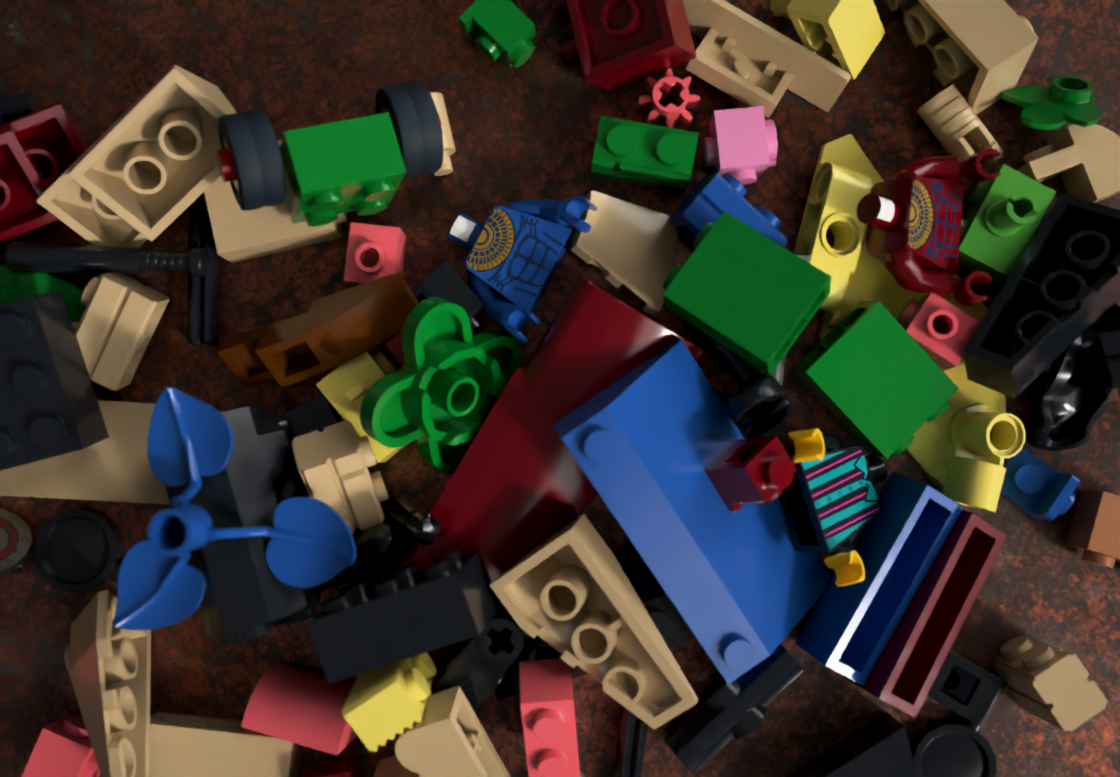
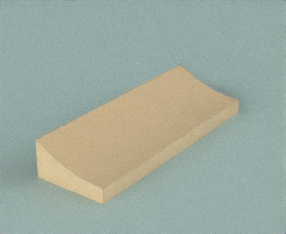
(105, 471)

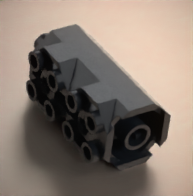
(240, 590)

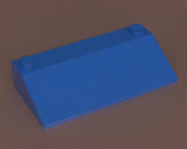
(722, 569)

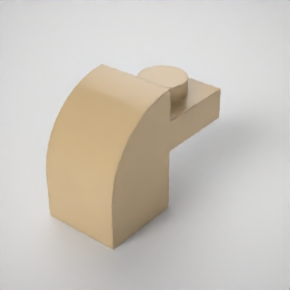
(1083, 157)

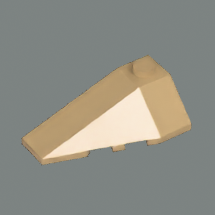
(590, 613)
(112, 687)

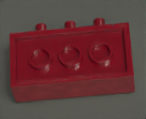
(625, 38)

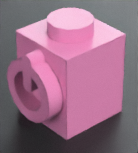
(740, 143)

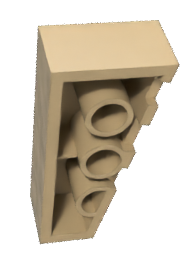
(973, 42)

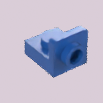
(1037, 486)

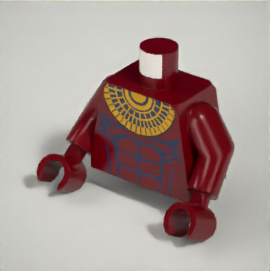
(918, 224)

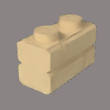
(117, 327)
(337, 473)
(1049, 682)

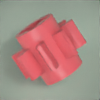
(666, 88)

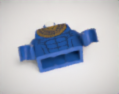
(517, 255)

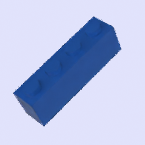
(897, 552)

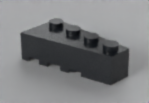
(1050, 296)

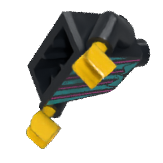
(831, 500)

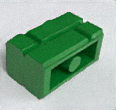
(644, 154)

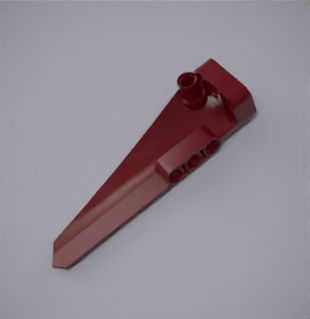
(517, 473)

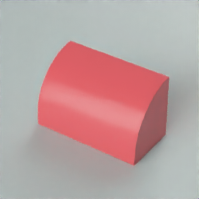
(300, 708)

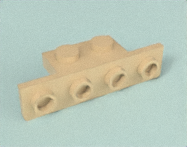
(756, 60)

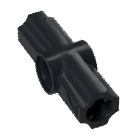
(731, 709)

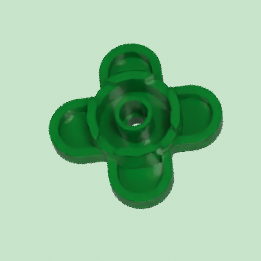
(442, 386)

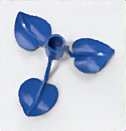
(155, 580)

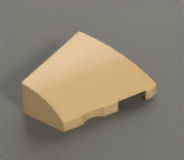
(628, 246)

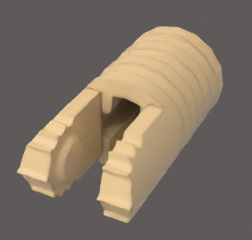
(952, 120)

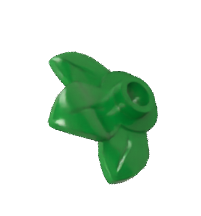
(1051, 107)

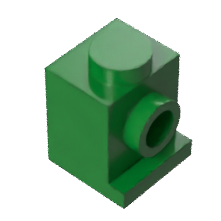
(500, 31)

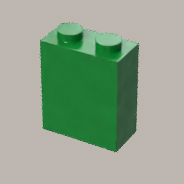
(746, 291)
(876, 379)

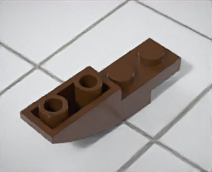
(324, 337)

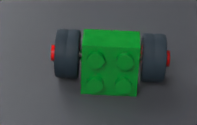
(336, 163)

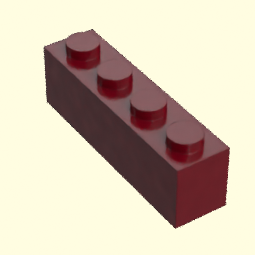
(935, 615)

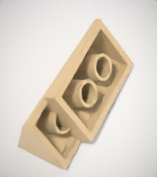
(144, 164)

